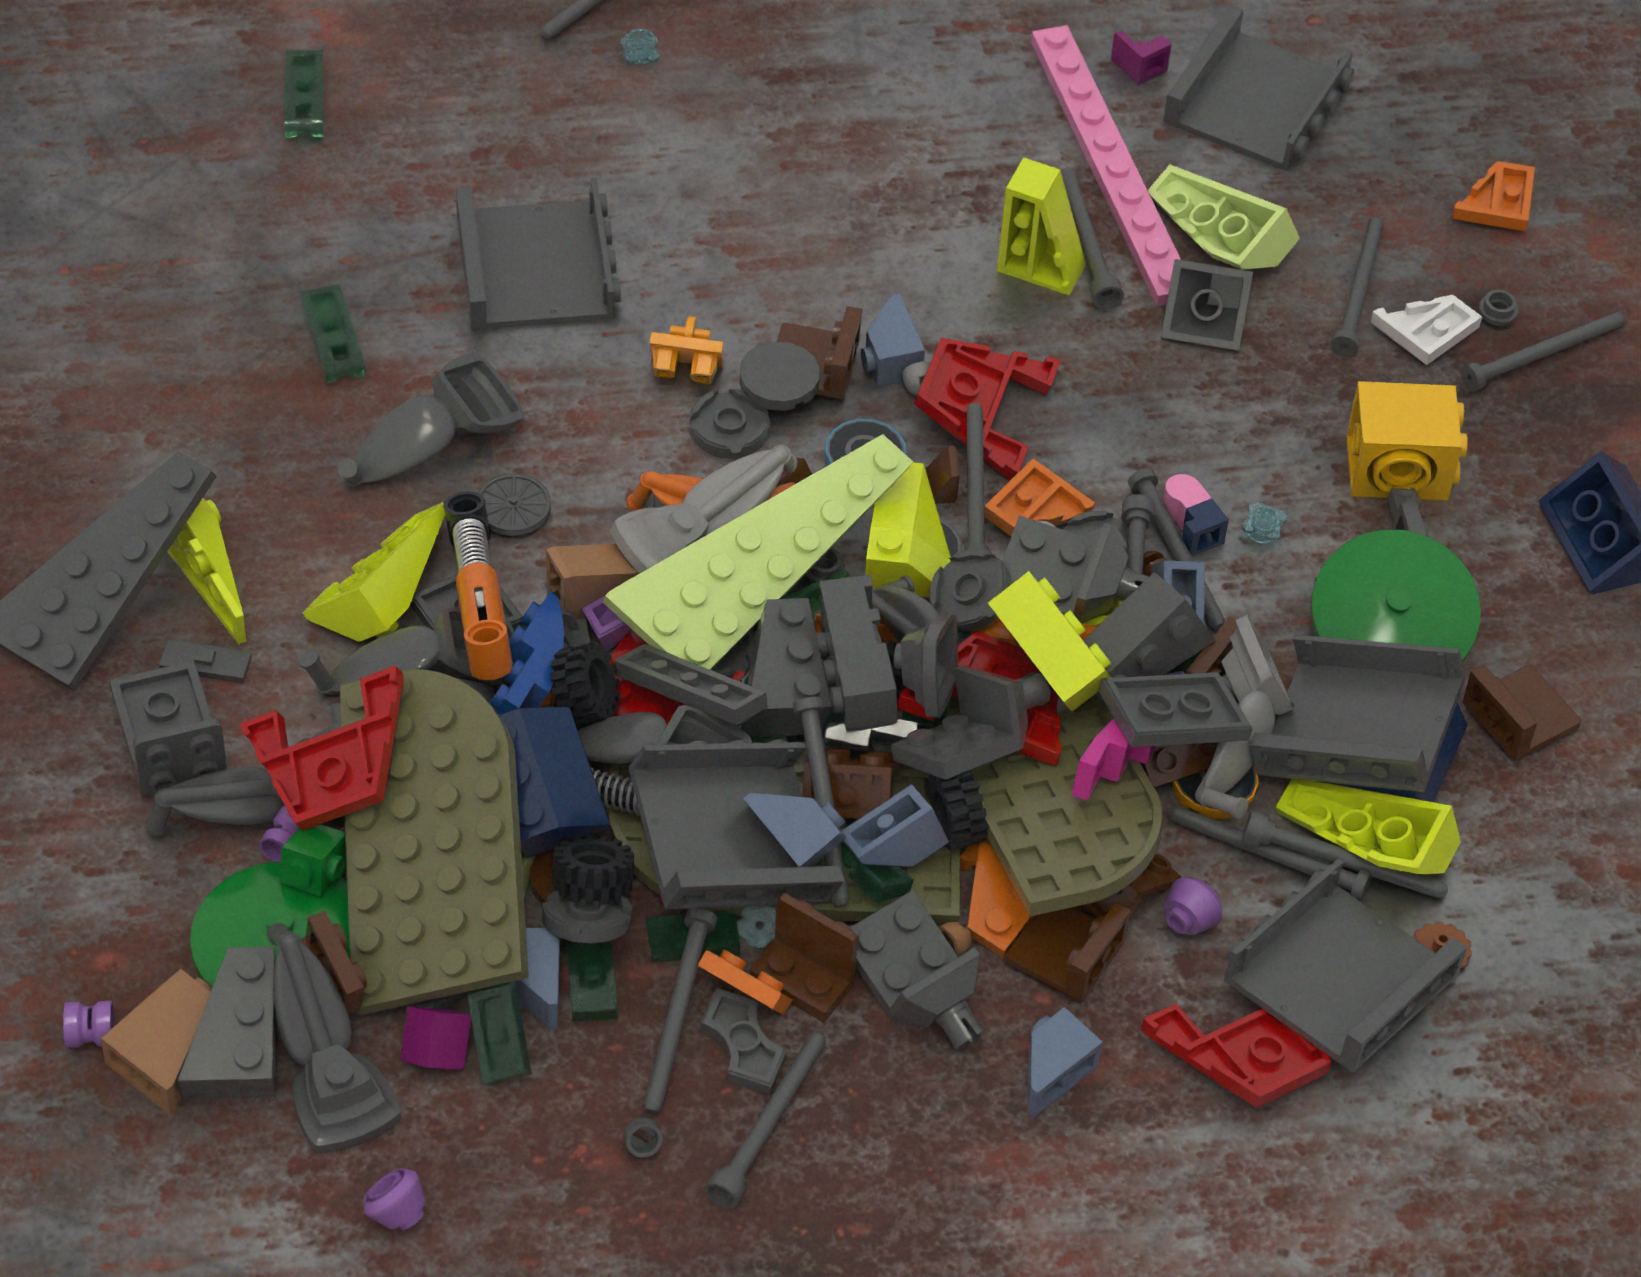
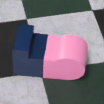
(1196, 513)

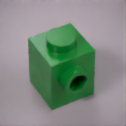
(313, 859)

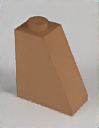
(585, 574)
(156, 1037)

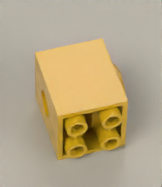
(1405, 439)

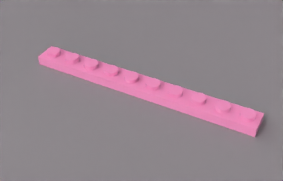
(1108, 158)

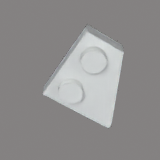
(1428, 327)

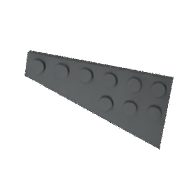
(83, 592)

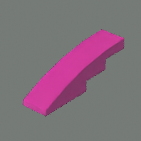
(1106, 758)

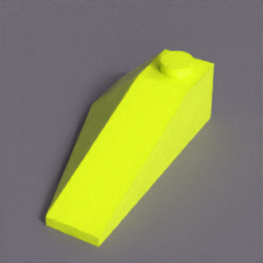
(907, 534)
(204, 561)
(382, 583)
(1375, 825)

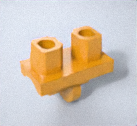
(686, 346)

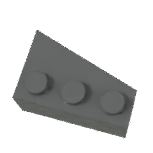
(1149, 632)
(854, 654)
(786, 667)
(237, 1031)

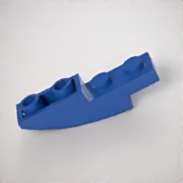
(532, 656)

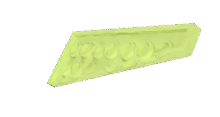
(717, 587)

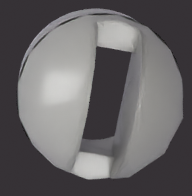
(914, 375)

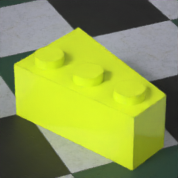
(1039, 230)
(1051, 639)

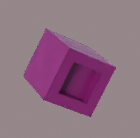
(1140, 59)
(435, 1037)

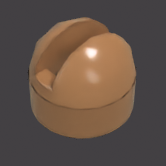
(958, 935)

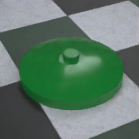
(1396, 591)
(246, 906)

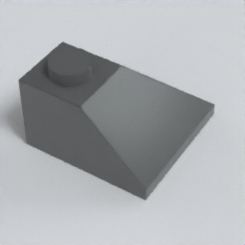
(1207, 304)

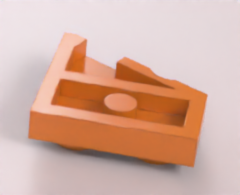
(1499, 198)
(1038, 496)
(995, 907)

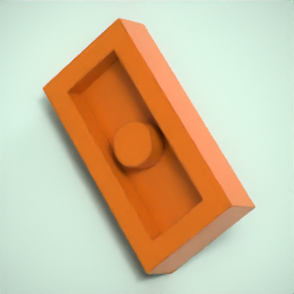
(730, 969)

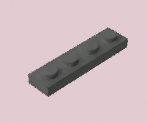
(691, 684)

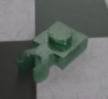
(877, 881)

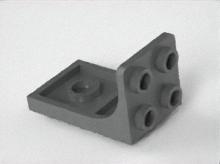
(168, 726)

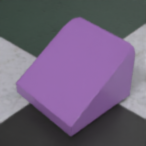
(605, 624)

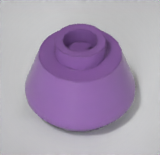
(1192, 906)
(396, 1200)

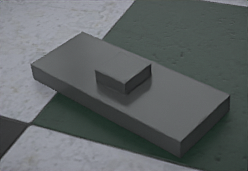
(209, 660)

